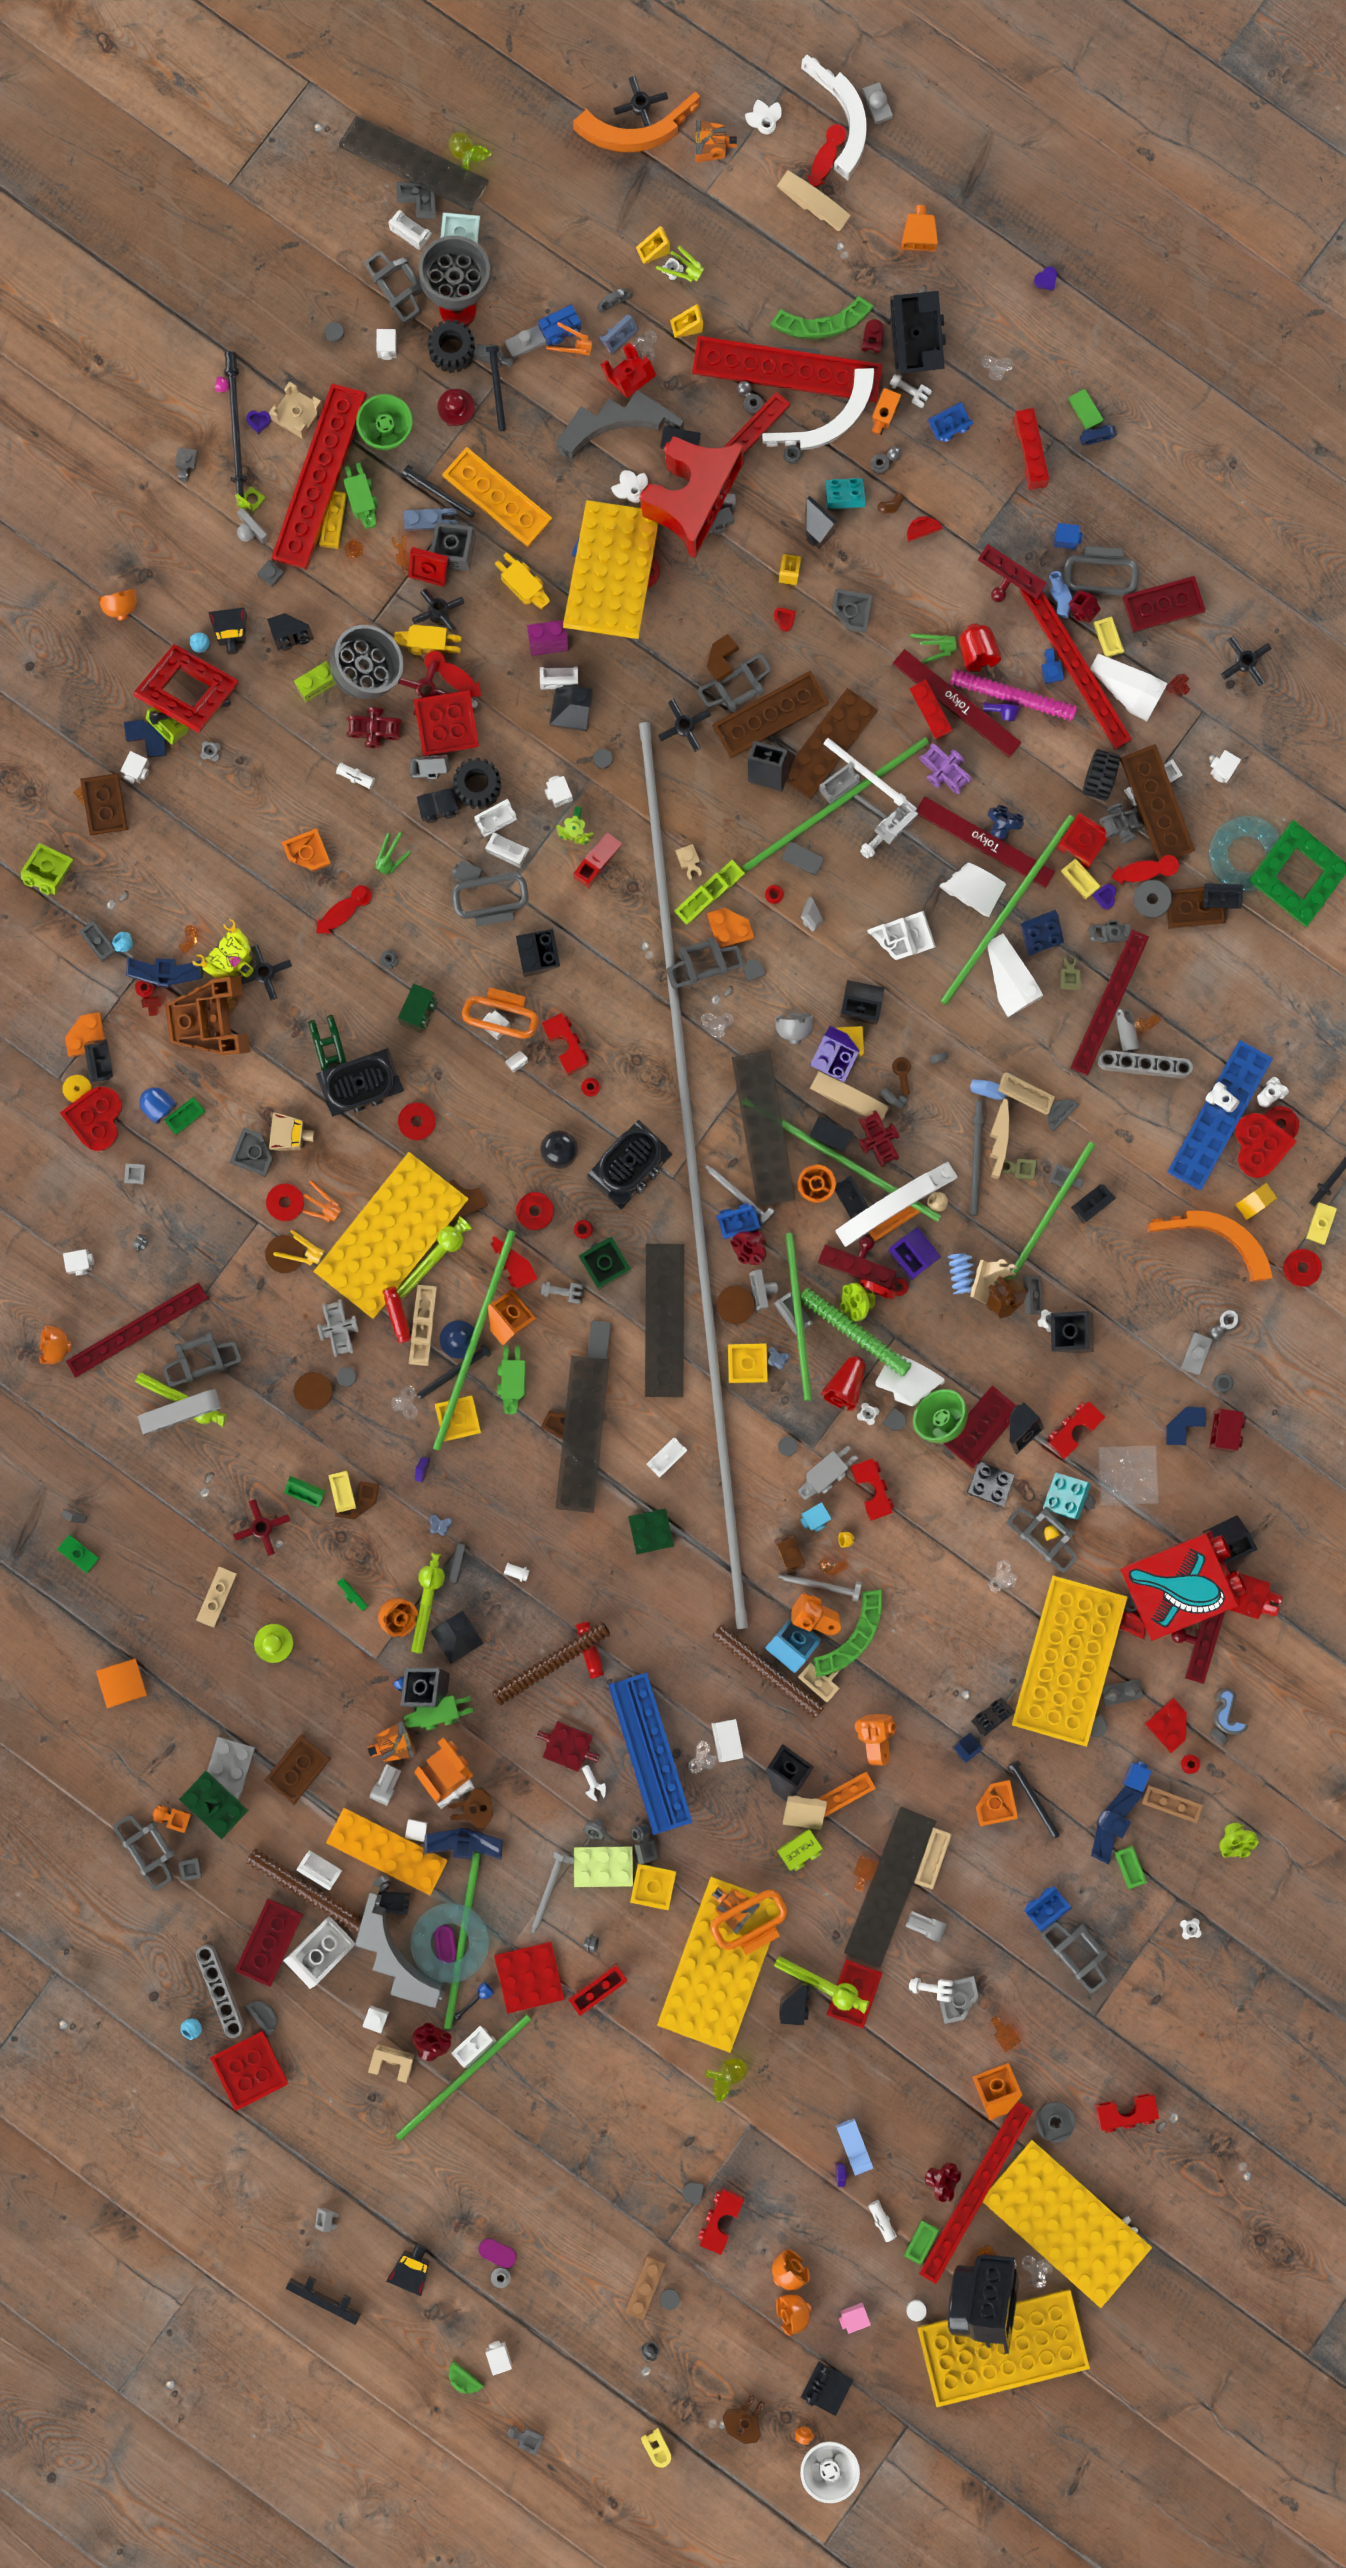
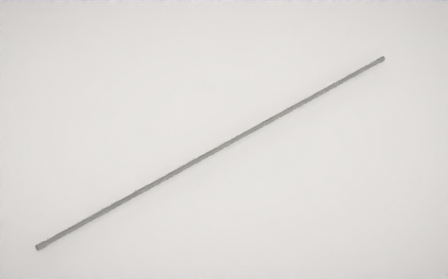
(740, 1612)

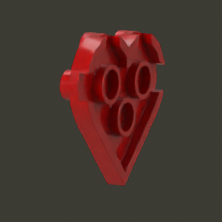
(94, 1117)
(1262, 1144)

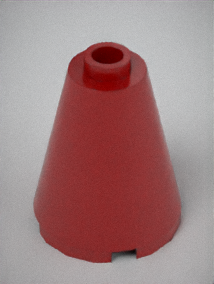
(845, 1384)

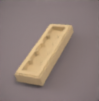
(1026, 1093)
(216, 1597)
(932, 1858)

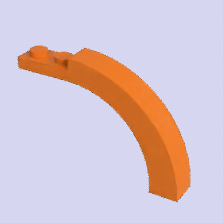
(634, 139)
(1232, 1231)

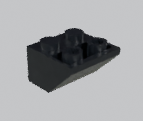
(289, 631)
(769, 765)
(538, 952)
(862, 1002)
(1236, 1536)
(793, 2005)

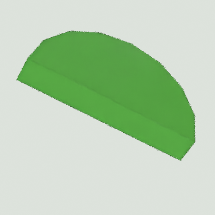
(463, 2380)

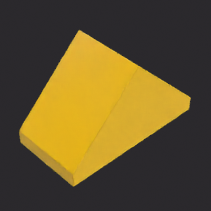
(654, 246)
(688, 322)
(789, 569)
(856, 1036)
(1256, 1201)

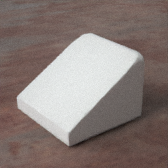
(517, 1061)
(416, 1830)

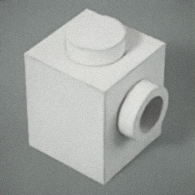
(1224, 766)
(135, 768)
(558, 791)
(496, 1018)
(78, 1262)

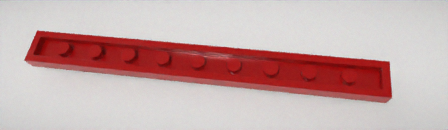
(1078, 670)
(975, 2192)

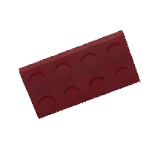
(1163, 604)
(983, 1427)
(269, 1942)

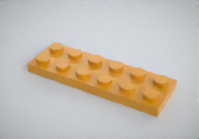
(497, 497)
(386, 1851)

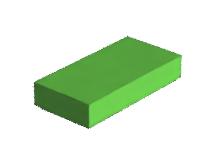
(1085, 409)
(1130, 1867)
(921, 2242)

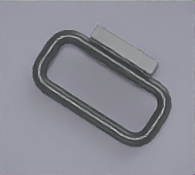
(1101, 555)
(491, 914)

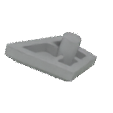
(811, 915)

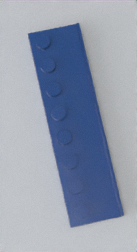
(650, 1753)

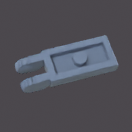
(426, 519)

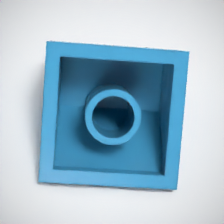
(793, 1645)

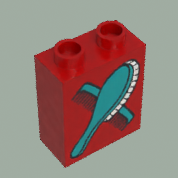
(1183, 1584)

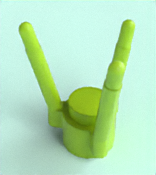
(694, 268)

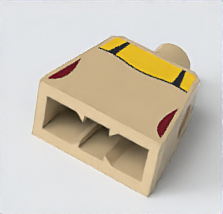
(288, 1133)

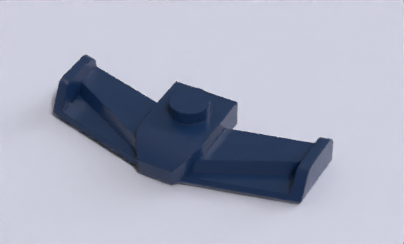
(164, 972)
(1112, 1823)
(463, 1843)

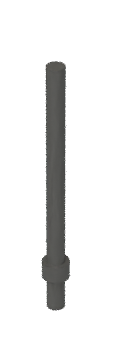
(978, 1121)

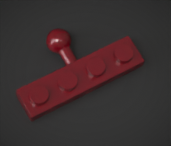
(1012, 573)
(857, 1265)
(1203, 1647)

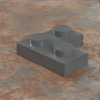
(414, 193)

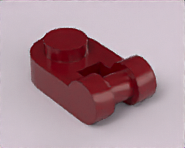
(873, 331)

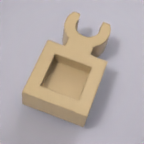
(688, 858)

